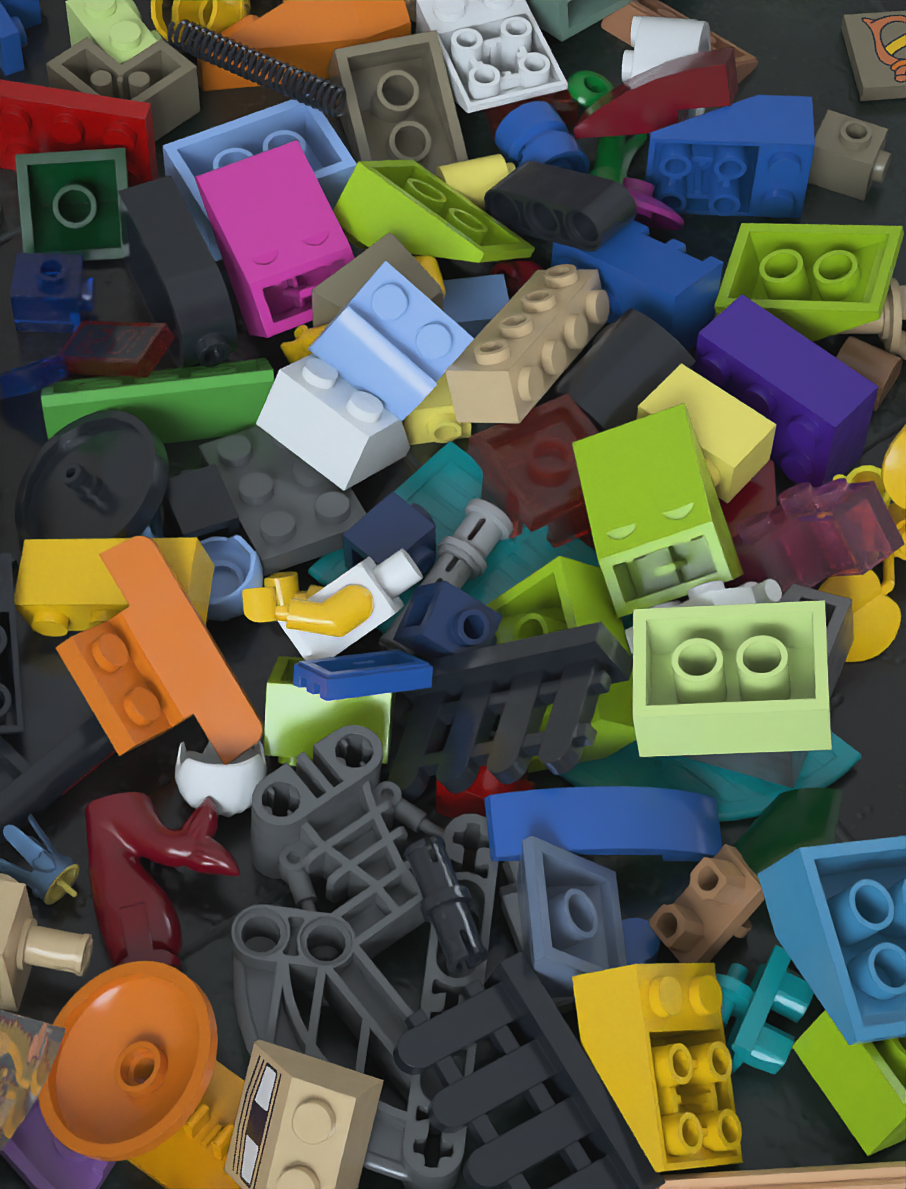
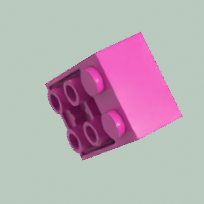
(273, 235)

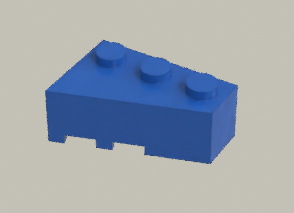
(652, 279)

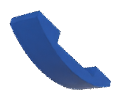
(606, 822)

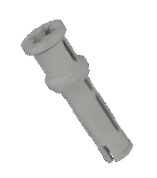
(461, 555)

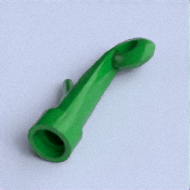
(613, 152)

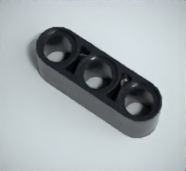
(561, 205)

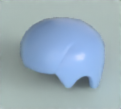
(235, 569)

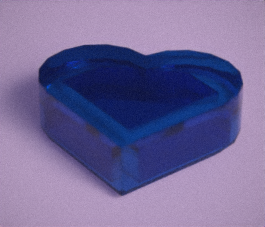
(32, 376)

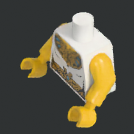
(337, 615)

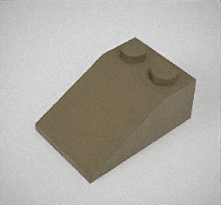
(398, 101)

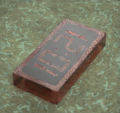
(116, 348)

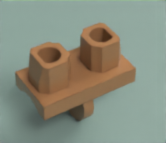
(711, 908)

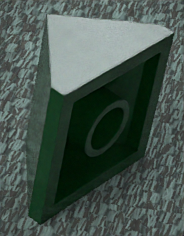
(72, 202)

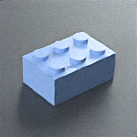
(251, 136)

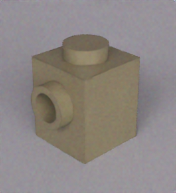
(849, 155)

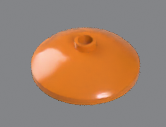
(117, 1034)

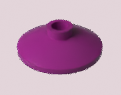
(649, 209)

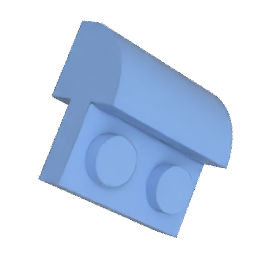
(391, 341)

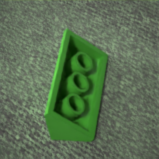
(171, 401)

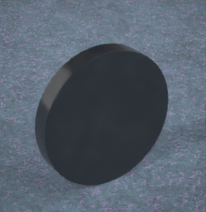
(93, 480)

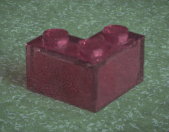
(817, 535)

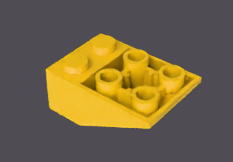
(663, 1059)

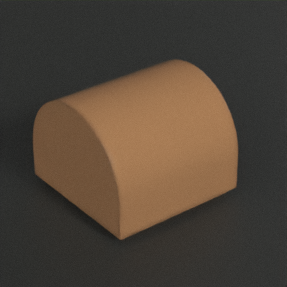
(872, 363)

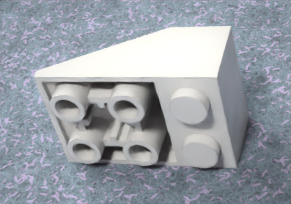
(491, 51)

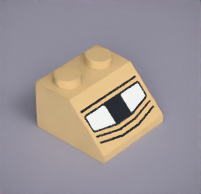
(301, 1122)

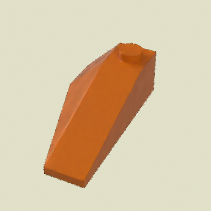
(307, 34)

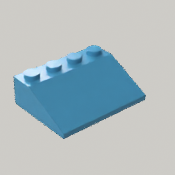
(845, 930)

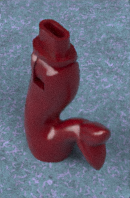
(128, 903)

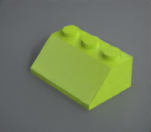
(562, 598)

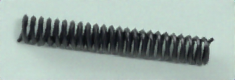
(211, 44)

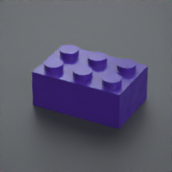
(790, 380)

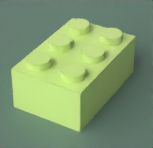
(731, 679)

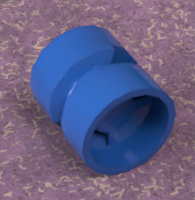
(540, 136)

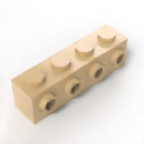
(527, 345)

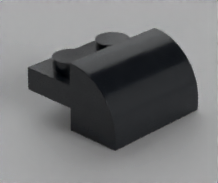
(621, 370)

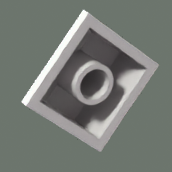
(332, 423)

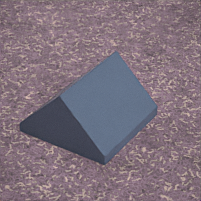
(567, 915)

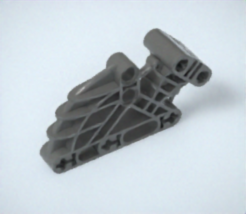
(336, 826)

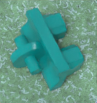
(773, 989)

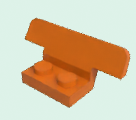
(158, 662)

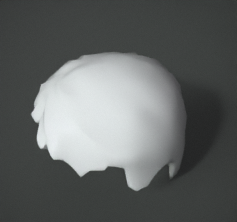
(227, 785)

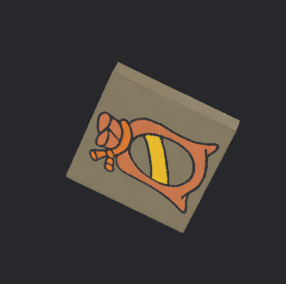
(877, 53)

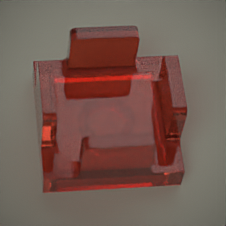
(534, 470)

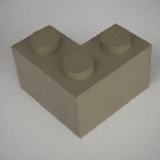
(153, 76)

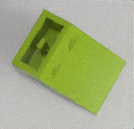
(654, 511)

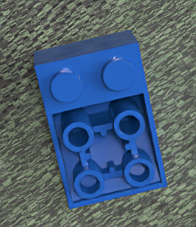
(736, 159)

